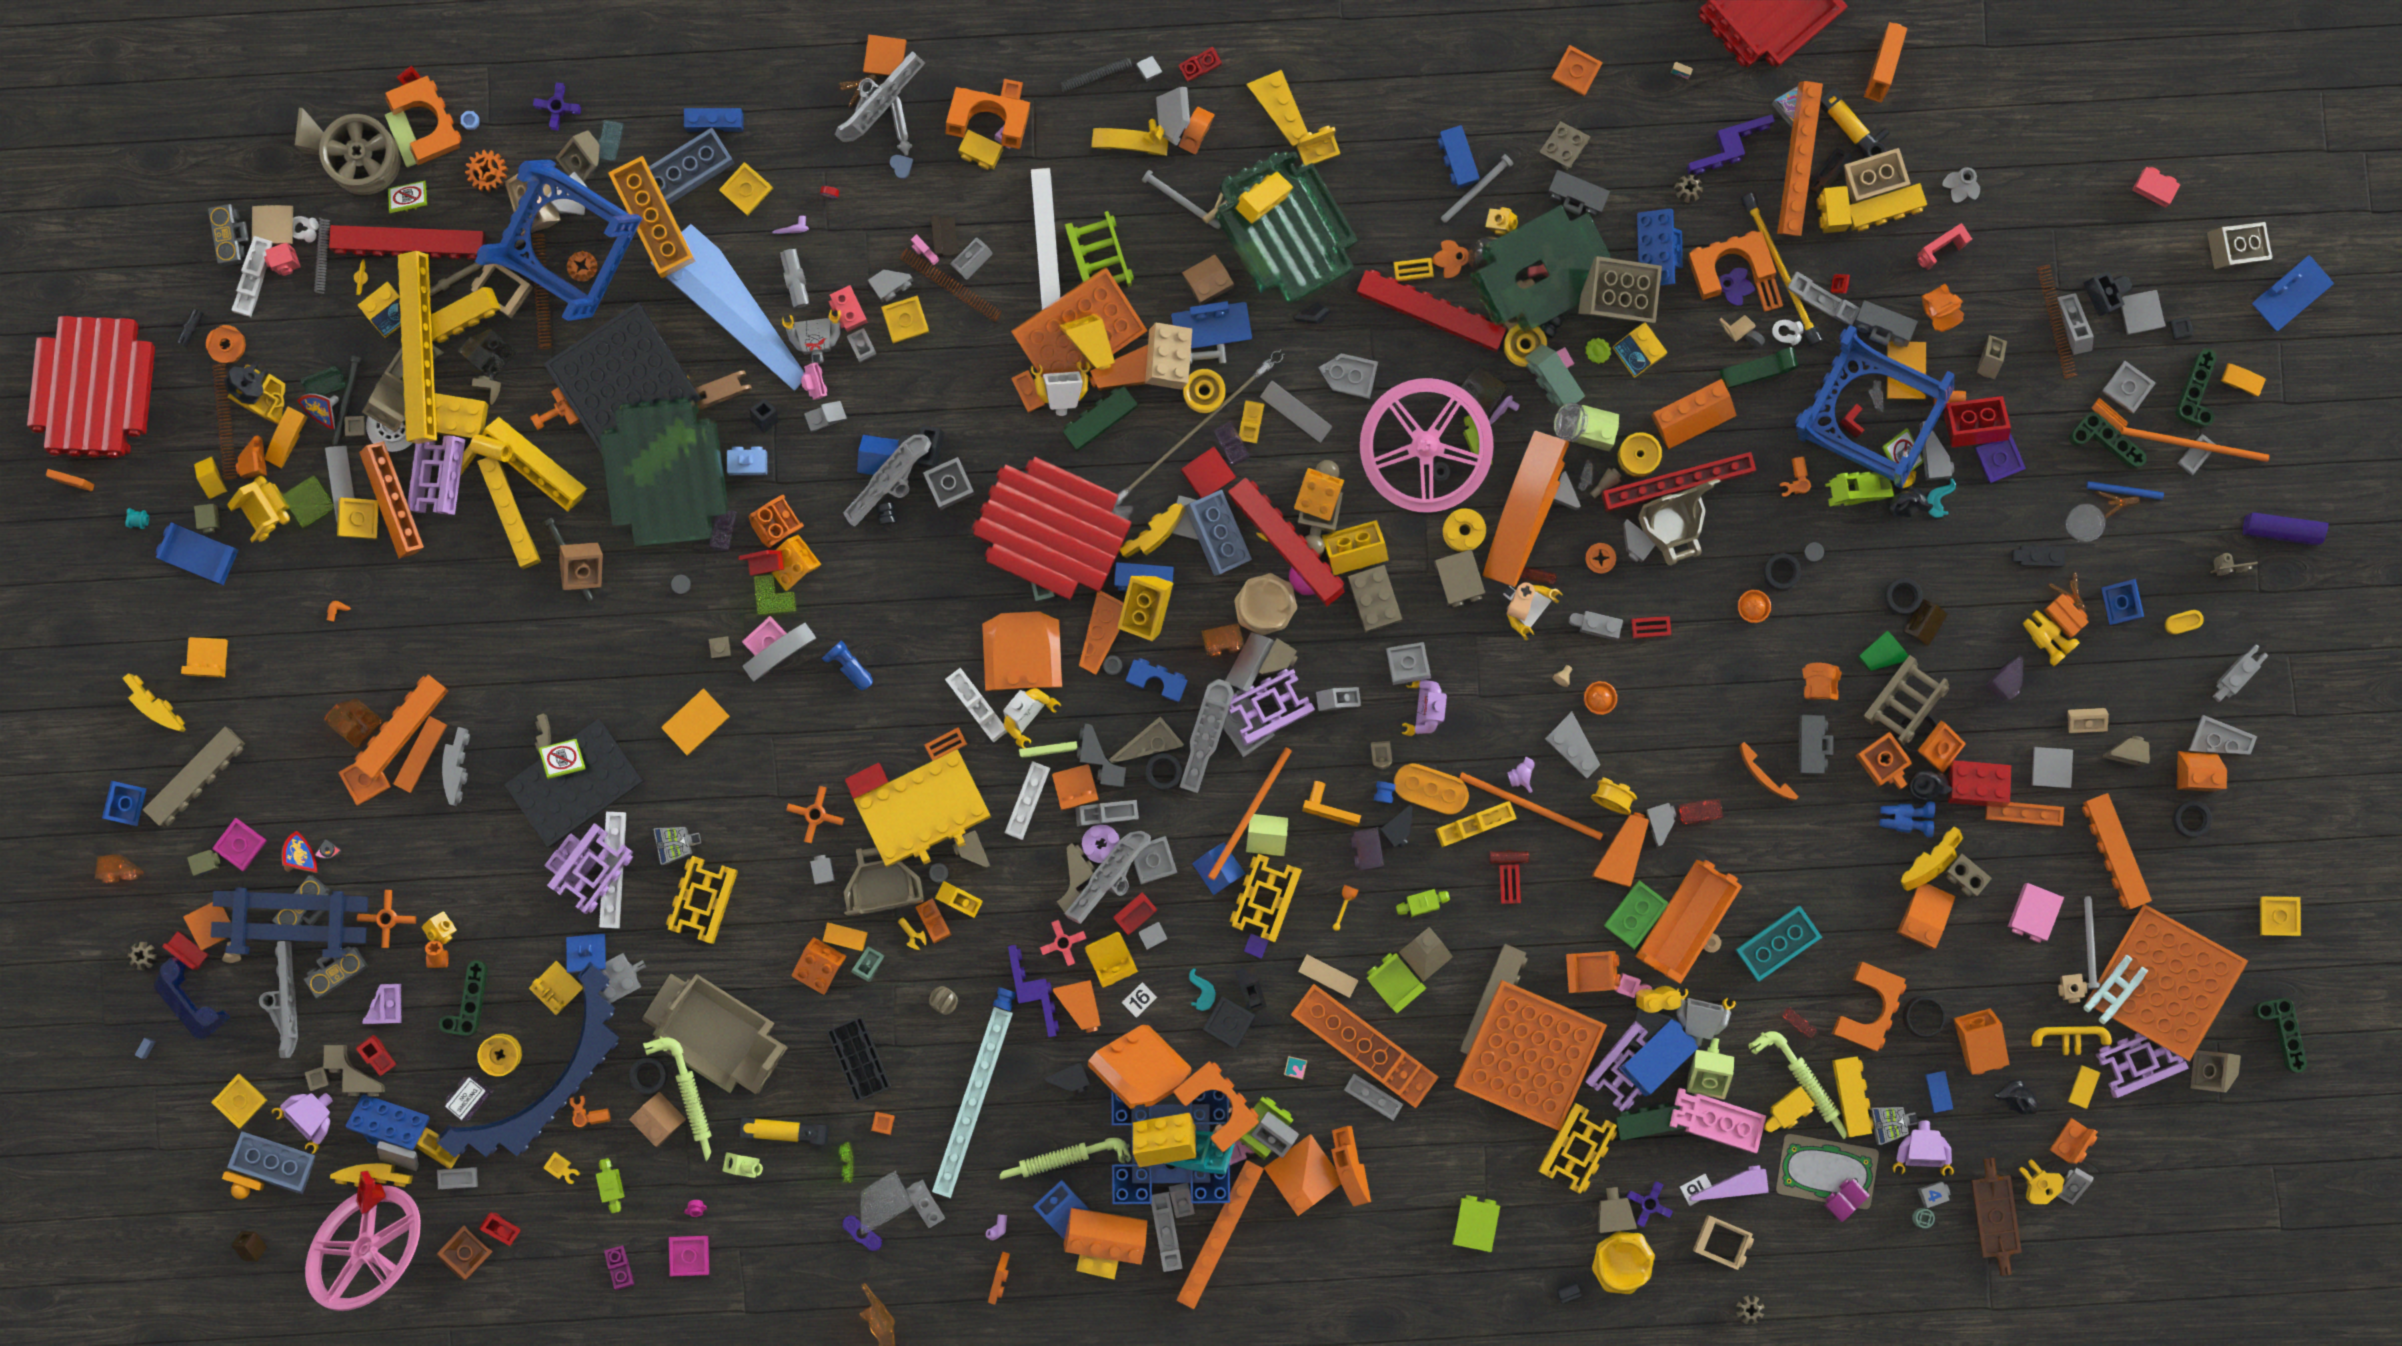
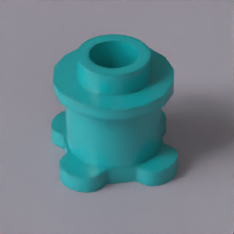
(136, 519)

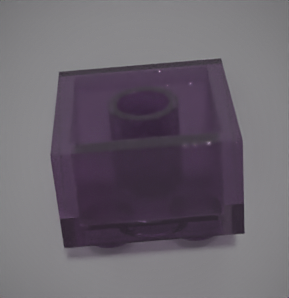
(2008, 680)
(1368, 849)

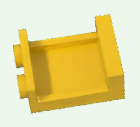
(256, 509)

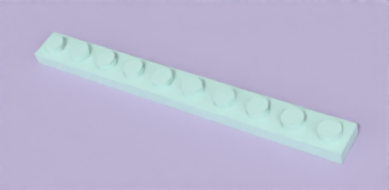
(972, 1102)

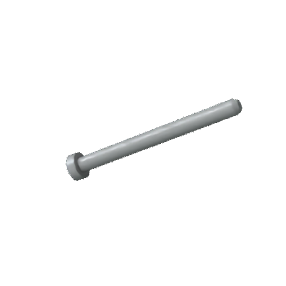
(1506, 161)
(1177, 197)
(2090, 944)

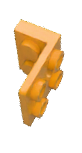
(1318, 494)
(797, 562)
(206, 657)

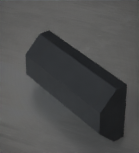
(858, 1059)

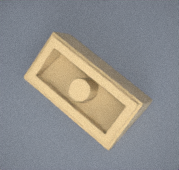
(2087, 720)

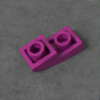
(619, 1267)

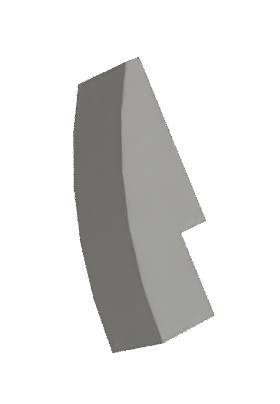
(1106, 813)

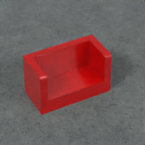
(1135, 913)

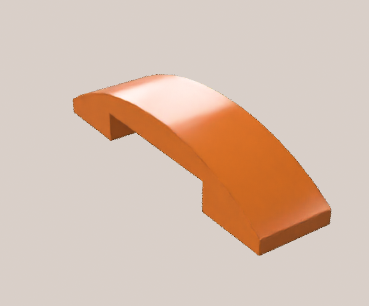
(1748, 756)

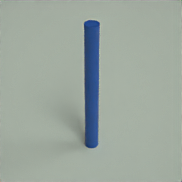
(2125, 490)

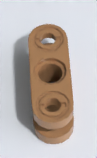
(722, 389)

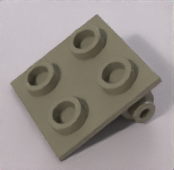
(1565, 145)
(2224, 565)

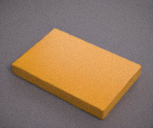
(1912, 356)
(695, 722)

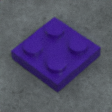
(1999, 459)

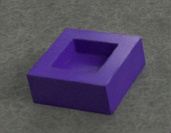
(1256, 946)

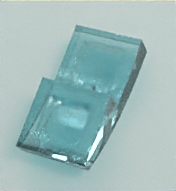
(610, 139)

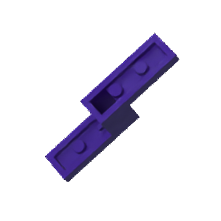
(1730, 145)
(1033, 990)

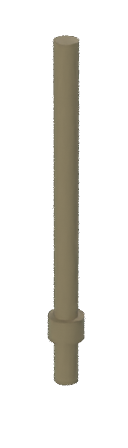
(444, 284)

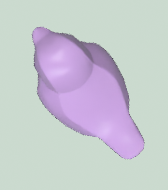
(1522, 774)

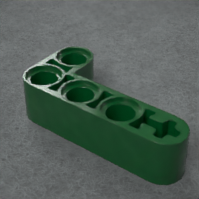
(1760, 369)
(2199, 387)
(2110, 444)
(468, 997)
(2283, 1035)

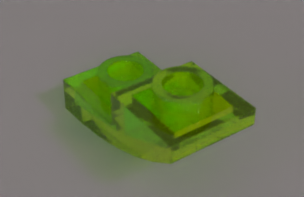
(847, 1155)

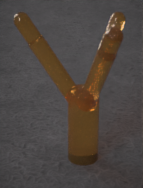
(851, 84)
(2120, 501)
(2074, 586)

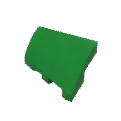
(1883, 653)

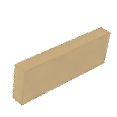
(1328, 976)

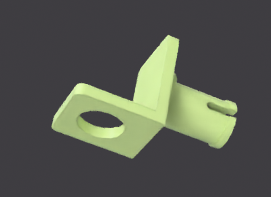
(742, 1165)

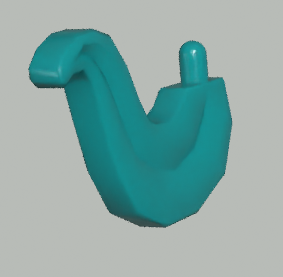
(1934, 498)
(1208, 992)

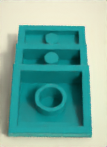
(1208, 1156)

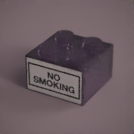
(468, 1098)

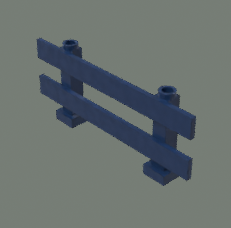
(333, 934)

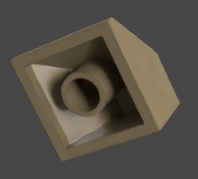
(307, 134)
(580, 155)
(1278, 659)
(2130, 751)
(1426, 954)
(2214, 1070)

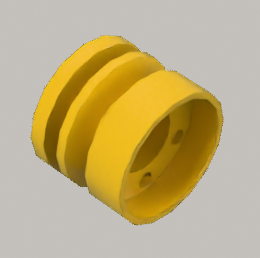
(489, 1059)

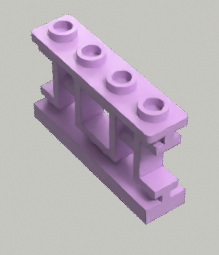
(447, 479)
(1276, 721)
(577, 858)
(1615, 1055)
(2147, 1074)

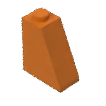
(1080, 1003)

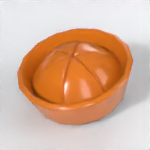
(1754, 606)
(1600, 698)

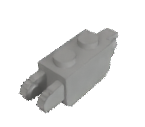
(2238, 674)

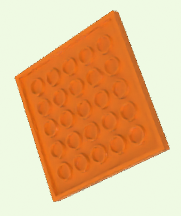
(2183, 982)
(1530, 1055)

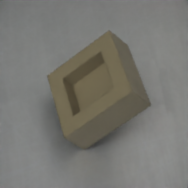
(355, 426)
(720, 647)
(317, 1078)

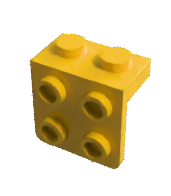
(1318, 146)
(1111, 959)

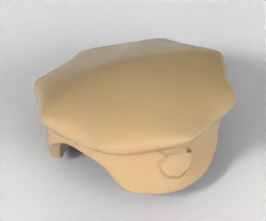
(1265, 604)

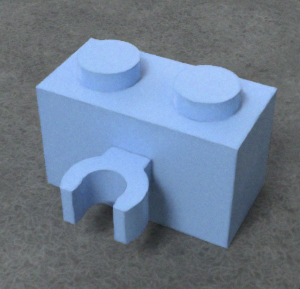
(747, 461)

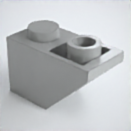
(888, 283)

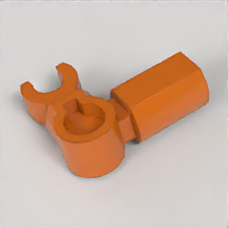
(1802, 485)
(580, 1118)

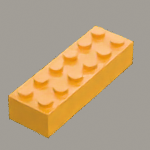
(658, 226)

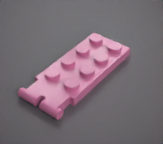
(1718, 1121)

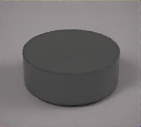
(1755, 338)
(1813, 552)
(681, 584)
(1112, 665)
(938, 872)

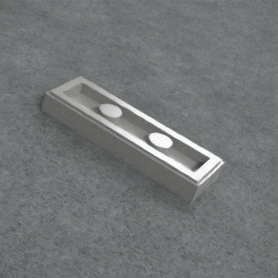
(1373, 1097)

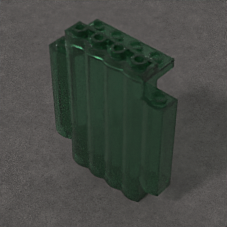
(1296, 242)
(664, 471)

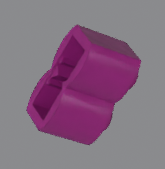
(1846, 1199)

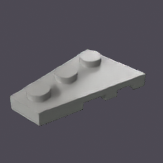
(2221, 738)
(1573, 745)

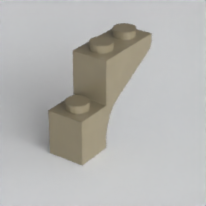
(1079, 873)
(353, 1079)

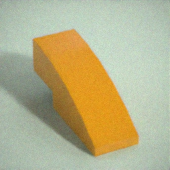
(285, 437)

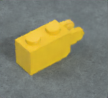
(1789, 1109)

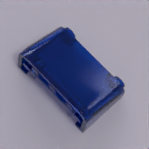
(198, 1021)

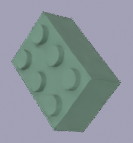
(1553, 376)

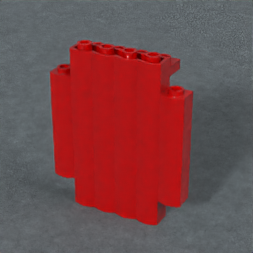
(1768, 26)
(91, 387)
(1051, 528)

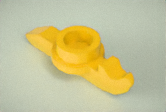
(360, 277)

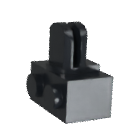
(2107, 292)
(936, 437)

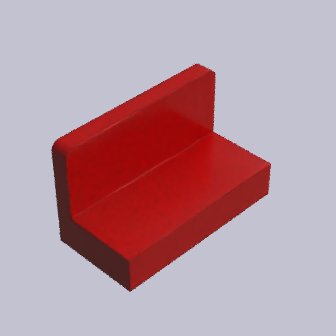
(1850, 425)
(764, 562)
(866, 780)
(186, 951)

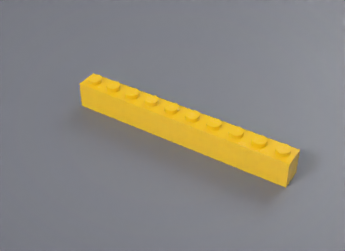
(417, 347)

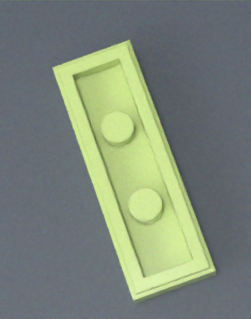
(403, 135)
(1048, 749)

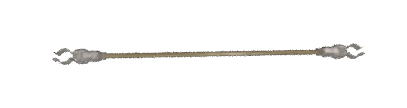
(1266, 366)

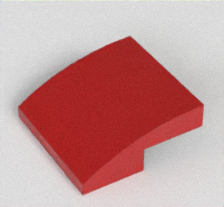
(1208, 473)

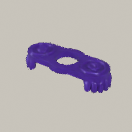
(872, 1241)

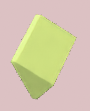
(1267, 835)

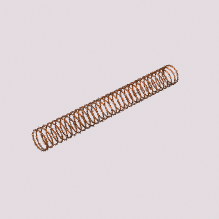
(965, 299)
(547, 344)
(2067, 375)
(228, 477)

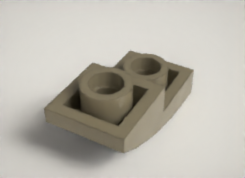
(543, 726)

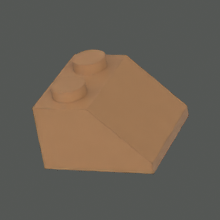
(1208, 279)
(581, 566)
(657, 1119)

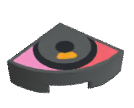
(328, 850)

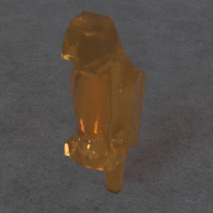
(879, 1319)

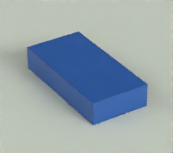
(1939, 1091)

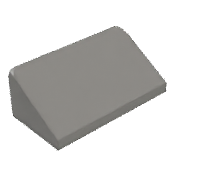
(971, 258)

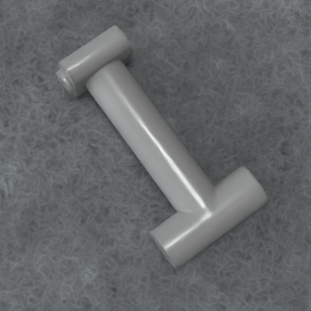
(1220, 354)

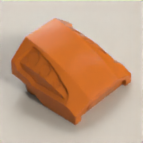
(774, 521)

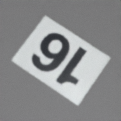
(1139, 1000)
(1695, 1186)

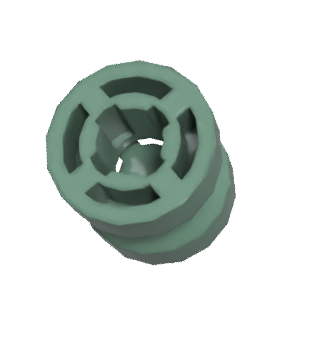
(1921, 1215)

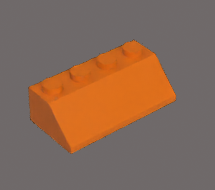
(1694, 414)
(1105, 1236)

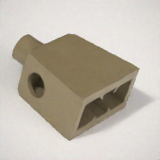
(1615, 1213)

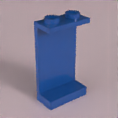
(196, 553)
(1659, 1057)

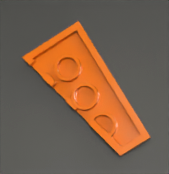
(1101, 631)

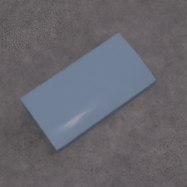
(1218, 532)
(271, 1162)

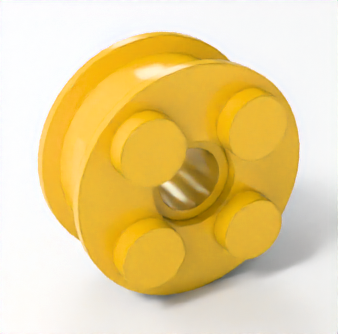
(1512, 346)
(1209, 402)
(1467, 518)
(1614, 796)

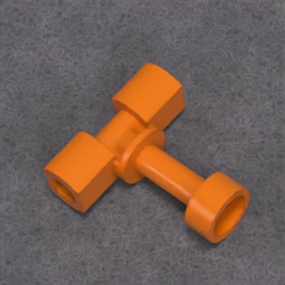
(562, 408)

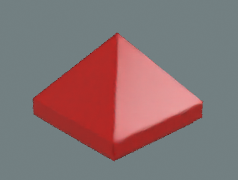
(408, 76)
(1840, 283)

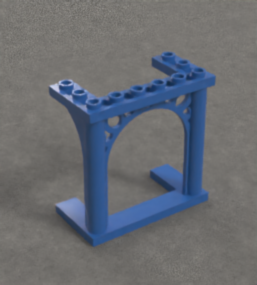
(505, 253)
(1856, 350)

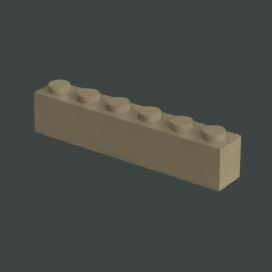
(194, 777)
(1505, 969)

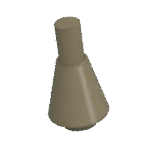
(1608, 480)

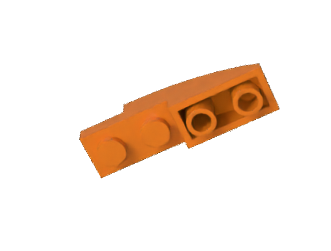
(1348, 1168)

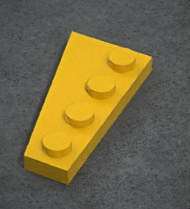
(1279, 104)

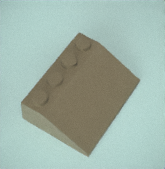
(1621, 290)

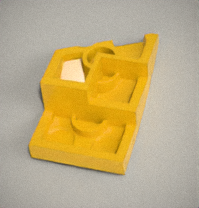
(271, 401)

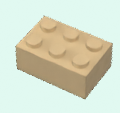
(1168, 356)

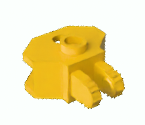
(2040, 1183)

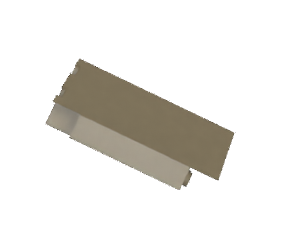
(716, 1033)

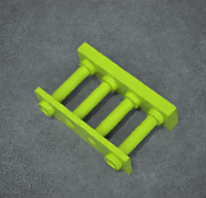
(1080, 251)

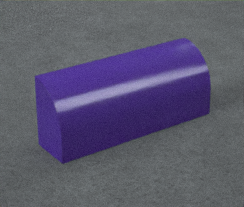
(2285, 528)

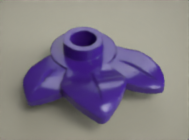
(1738, 286)

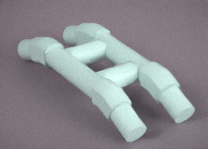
(2115, 978)

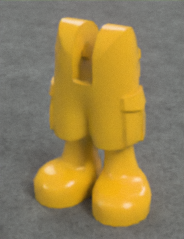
(2049, 631)

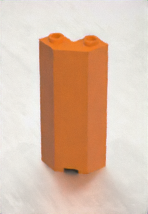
(1689, 920)

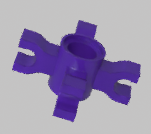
(556, 114)
(1656, 1189)

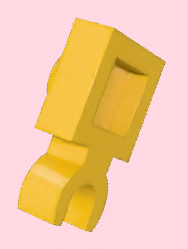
(559, 1166)

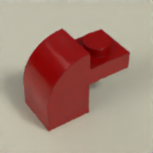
(374, 1052)

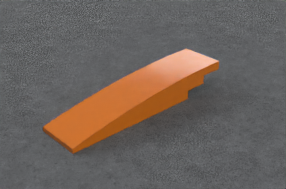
(1526, 508)
(1364, 1046)

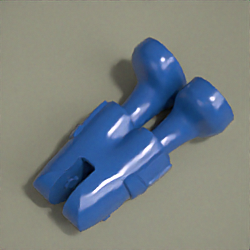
(851, 667)
(1903, 818)

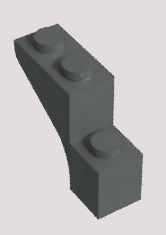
(1092, 754)

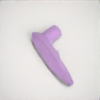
(798, 228)
(1502, 408)

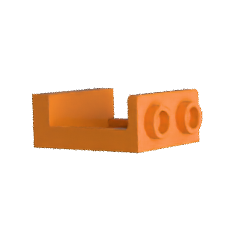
(1593, 971)

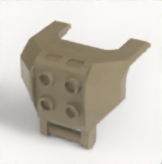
(1676, 521)
(880, 888)

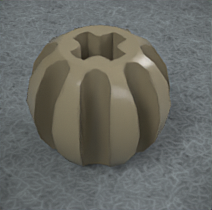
(1691, 183)
(147, 952)
(943, 1000)
(1753, 1315)

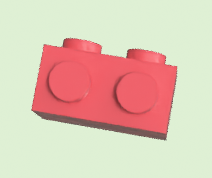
(2156, 186)
(282, 259)
(851, 312)

